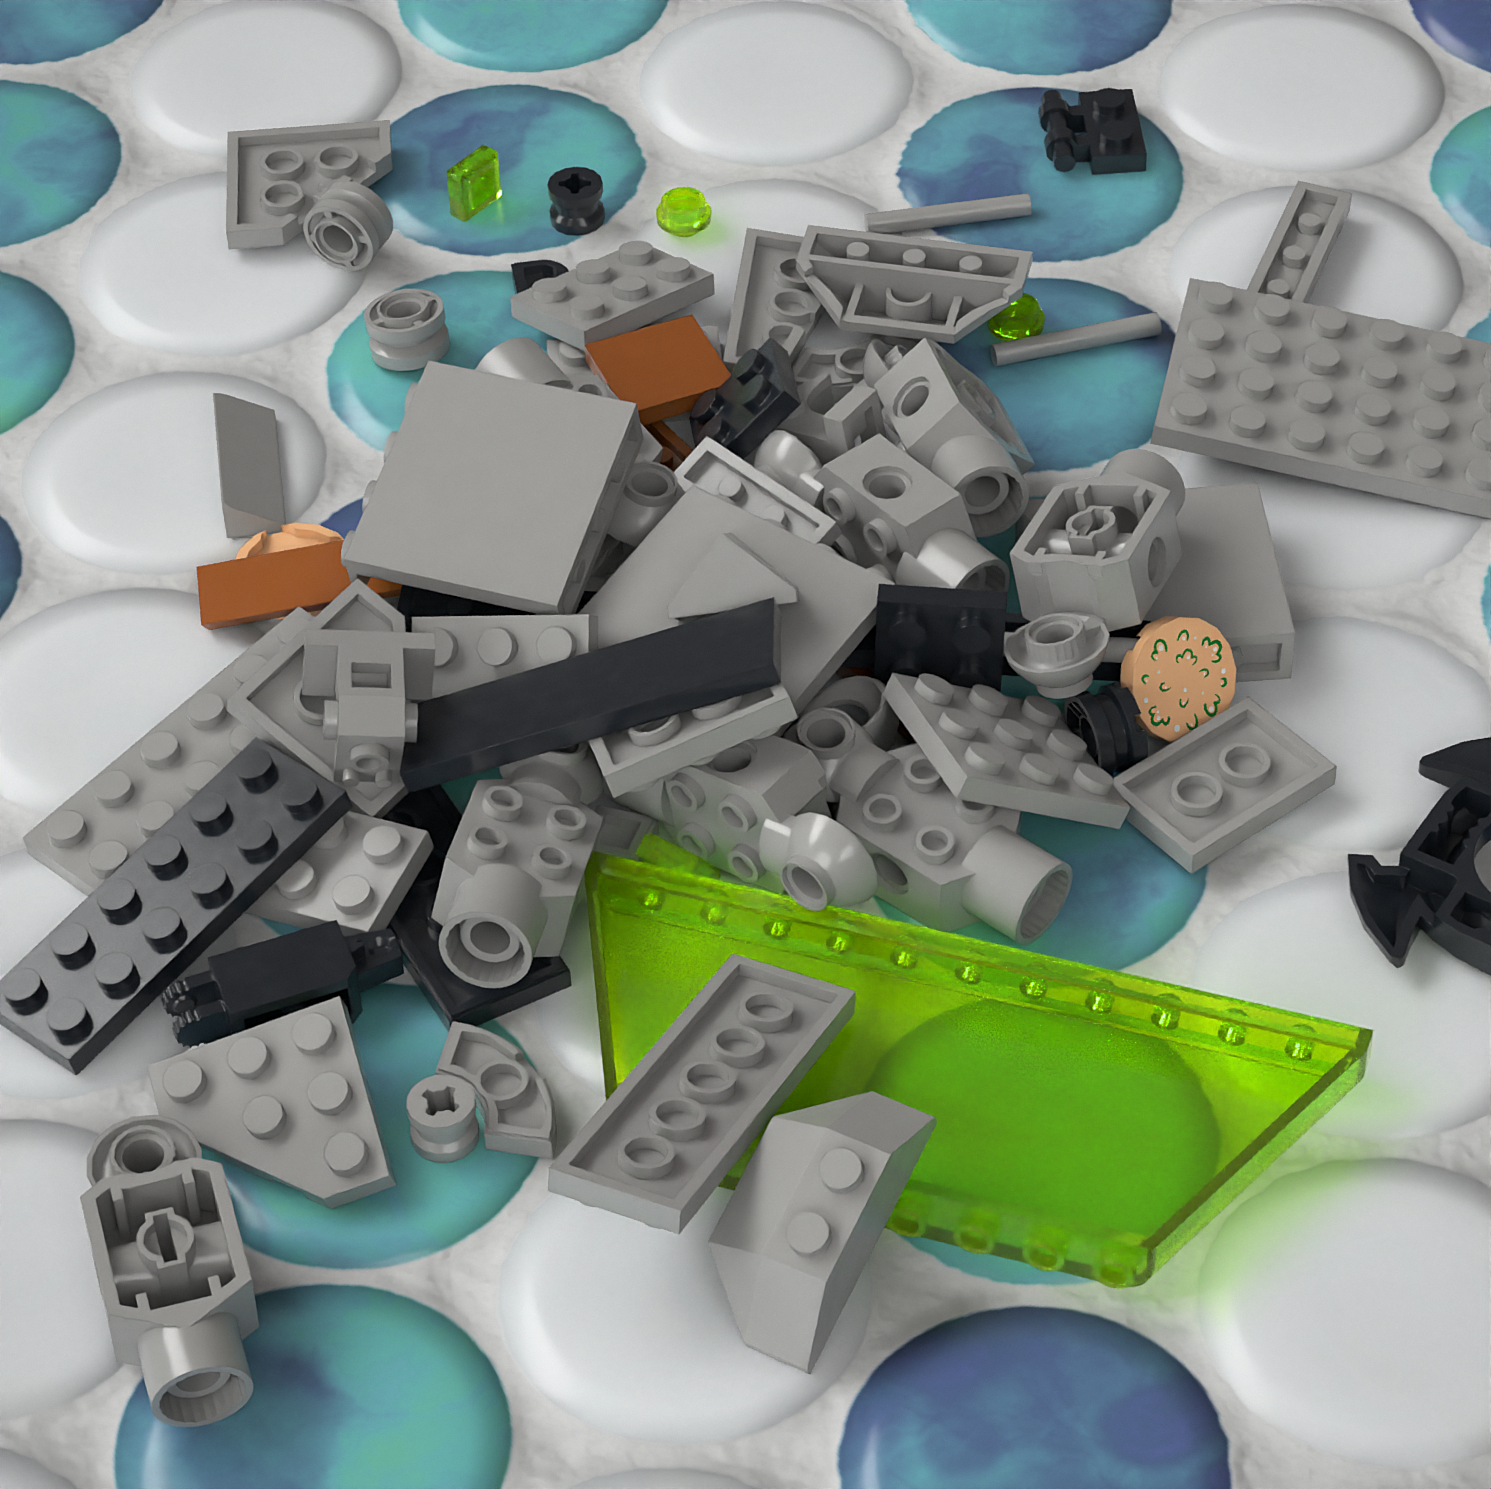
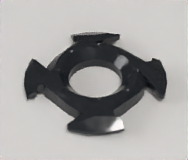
(1436, 872)

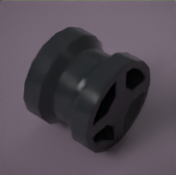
(576, 201)

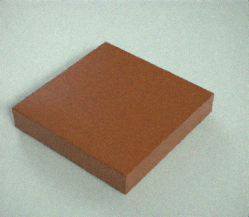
(659, 367)

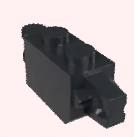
(280, 979)

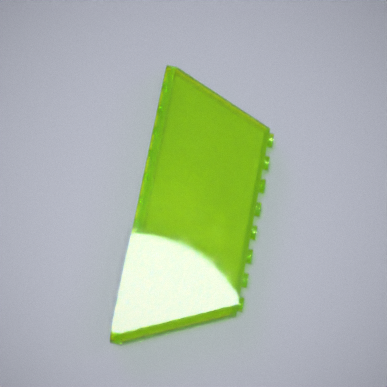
(1071, 1101)

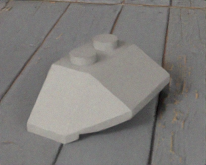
(909, 282)
(812, 1218)

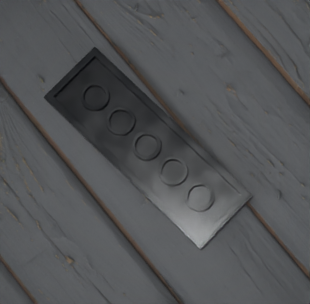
(595, 694)
(419, 933)

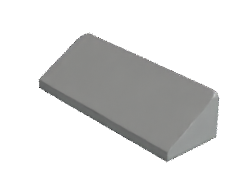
(248, 467)

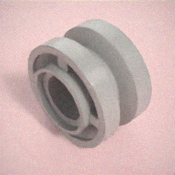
(348, 226)
(407, 329)

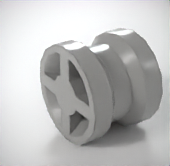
(442, 1118)

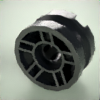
(1108, 726)

